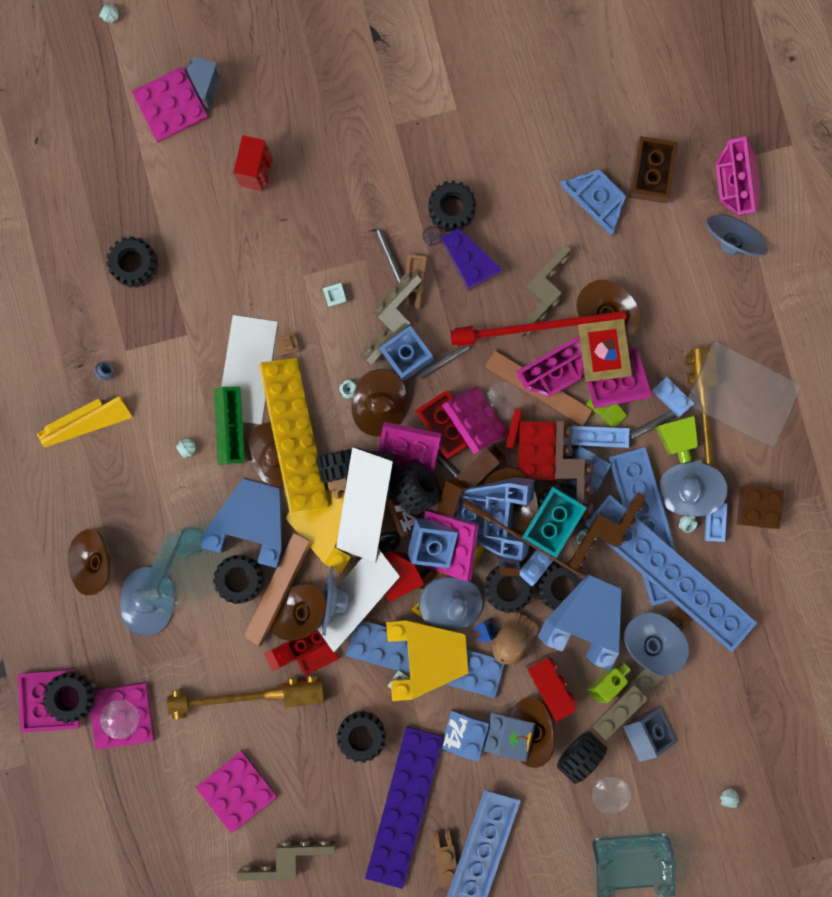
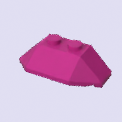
(738, 177)
(553, 370)

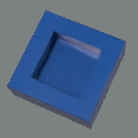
(487, 630)

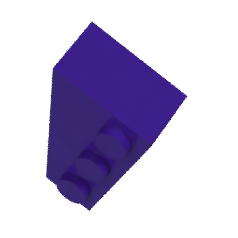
(469, 260)

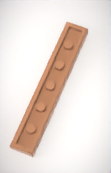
(559, 401)
(277, 589)

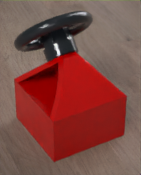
(409, 575)

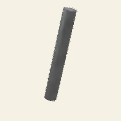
(389, 255)
(442, 361)
(652, 424)
(447, 465)

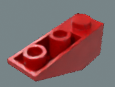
(293, 650)

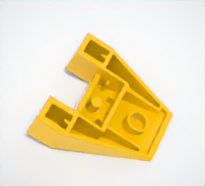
(322, 529)
(434, 657)

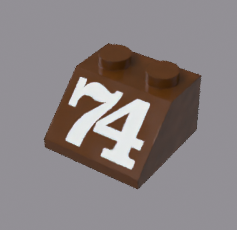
(403, 519)

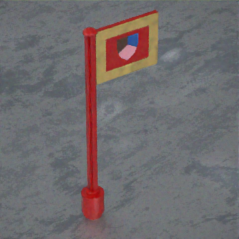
(600, 338)

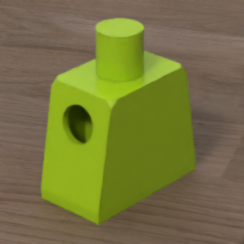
(679, 437)
(603, 689)

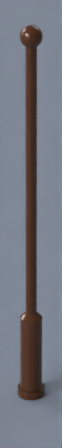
(488, 517)

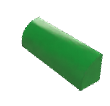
(229, 425)

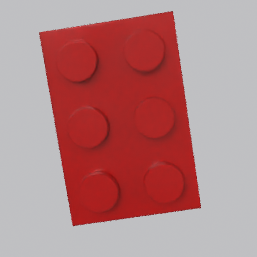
(252, 163)
(437, 420)
(537, 450)
(552, 687)

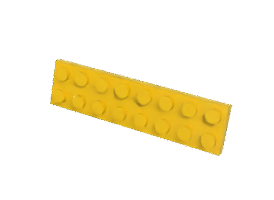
(293, 435)

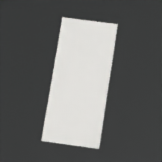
(248, 345)
(364, 504)
(364, 587)

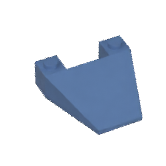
(499, 501)
(253, 515)
(590, 614)

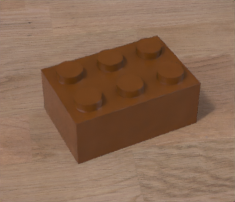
(653, 169)

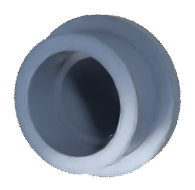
(104, 370)

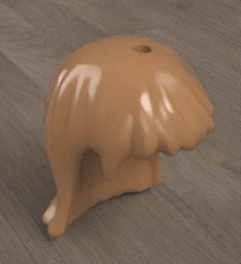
(514, 638)

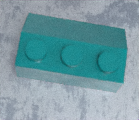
(554, 521)

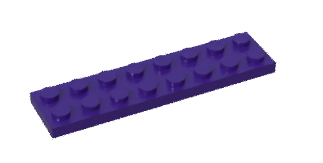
(404, 807)

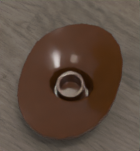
(608, 297)
(378, 399)
(263, 455)
(522, 514)
(89, 562)
(300, 613)
(544, 733)

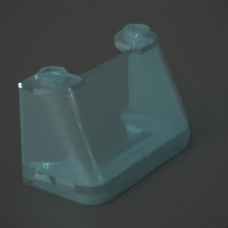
(157, 588)
(634, 863)

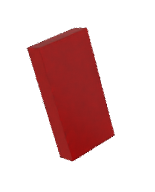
(513, 428)
(317, 659)

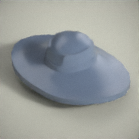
(736, 236)
(693, 489)
(336, 600)
(450, 603)
(137, 614)
(656, 644)

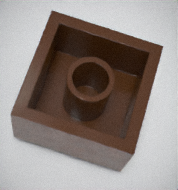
(760, 507)

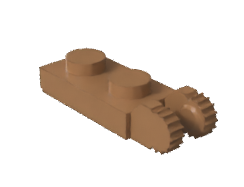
(417, 265)
(445, 859)

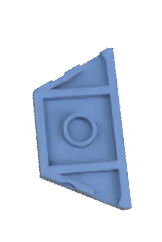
(597, 197)

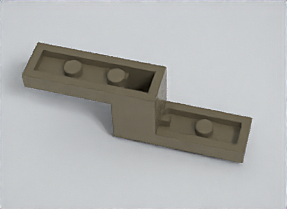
(543, 289)
(389, 316)
(629, 701)
(286, 860)

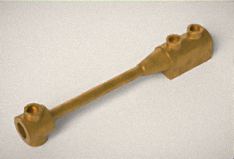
(696, 360)
(293, 693)

